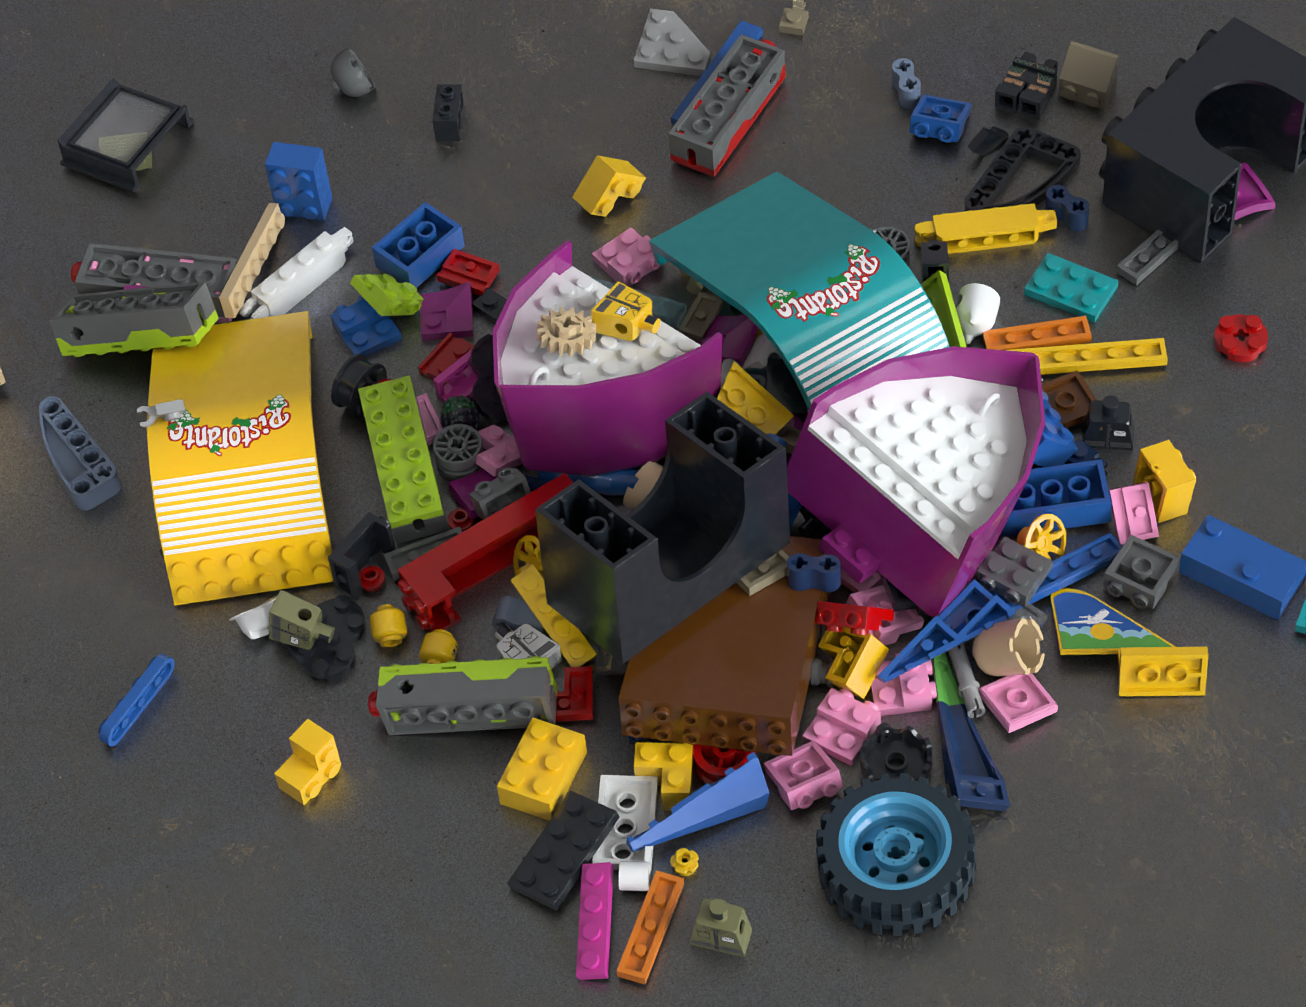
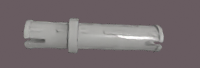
(968, 686)

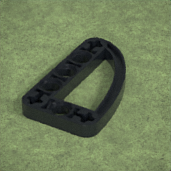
(1031, 146)

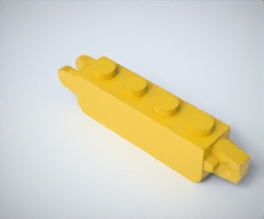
(986, 228)

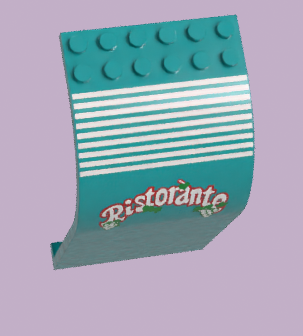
(808, 279)

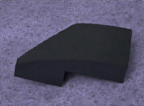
(987, 140)

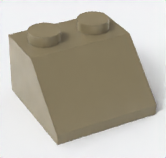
(1088, 75)

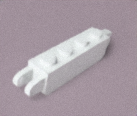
(299, 276)

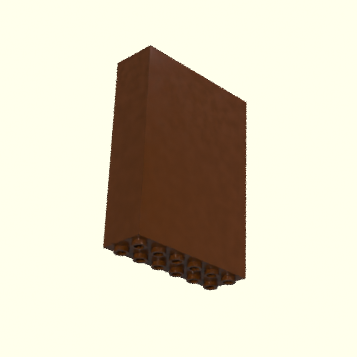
(730, 670)

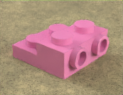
(626, 257)
(903, 620)
(906, 692)
(843, 725)
(804, 775)

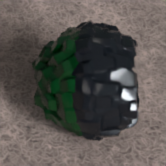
(459, 411)

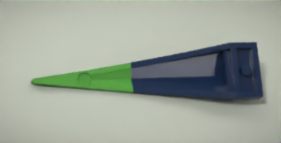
(966, 760)

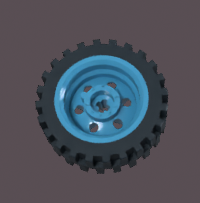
(932, 869)

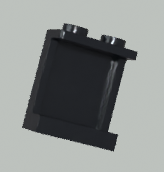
(359, 550)

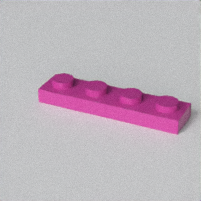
(594, 921)

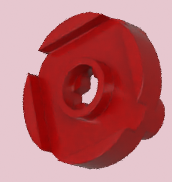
(1245, 325)

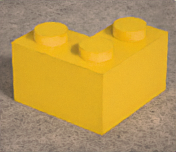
(605, 182)
(855, 660)
(671, 764)
(310, 765)

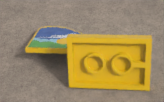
(1145, 660)

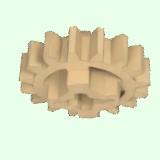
(566, 332)

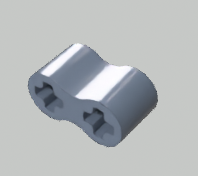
(906, 83)
(514, 614)

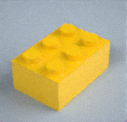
(542, 769)

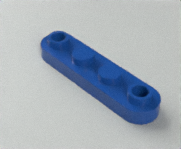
(136, 700)

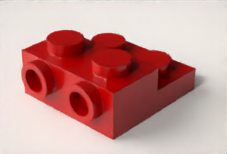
(856, 617)

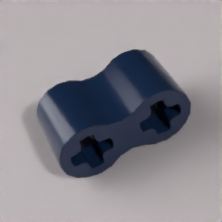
(1068, 208)
(813, 572)

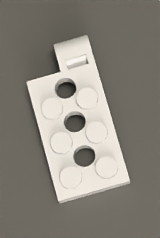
(636, 869)

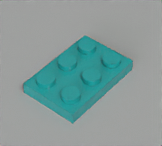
(1071, 287)

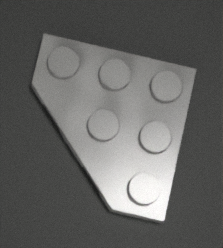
(670, 46)

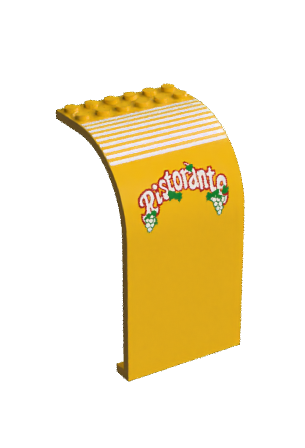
(241, 465)

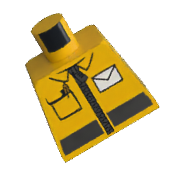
(624, 313)

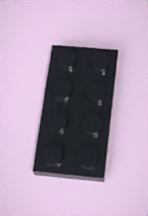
(562, 848)

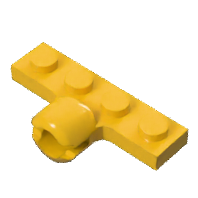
(572, 642)

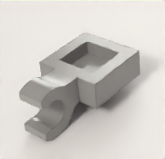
(168, 410)

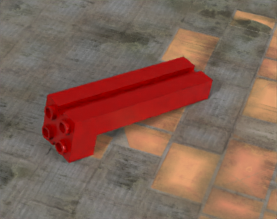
(470, 558)

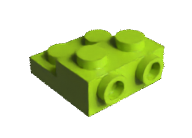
(386, 295)

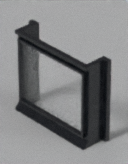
(119, 134)

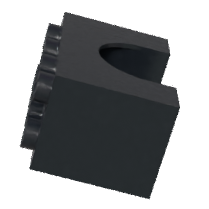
(1167, 154)
(691, 538)

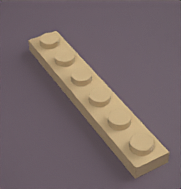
(251, 260)

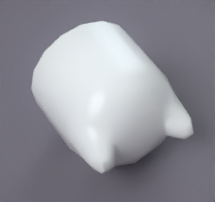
(977, 309)

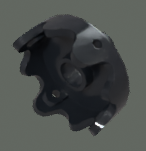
(893, 743)

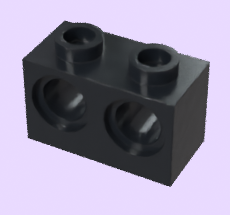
(448, 112)

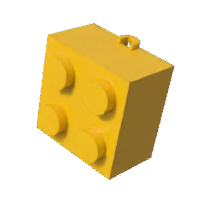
(1168, 479)

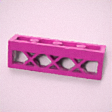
(460, 381)

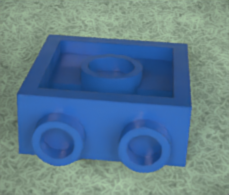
(939, 118)
(363, 328)

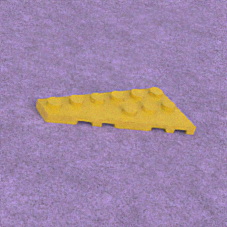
(753, 401)

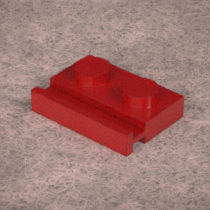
(464, 268)
(444, 355)

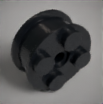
(353, 375)

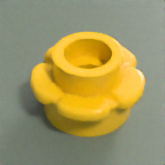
(688, 867)

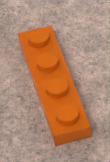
(1042, 334)
(650, 927)

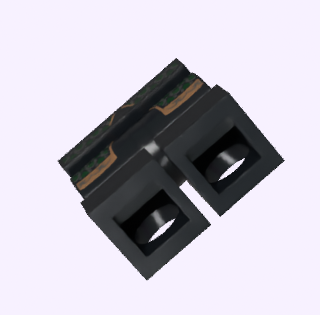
(1027, 84)

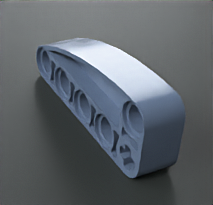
(76, 458)

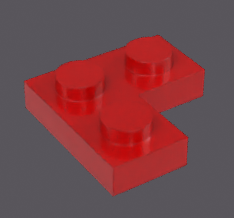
(577, 697)

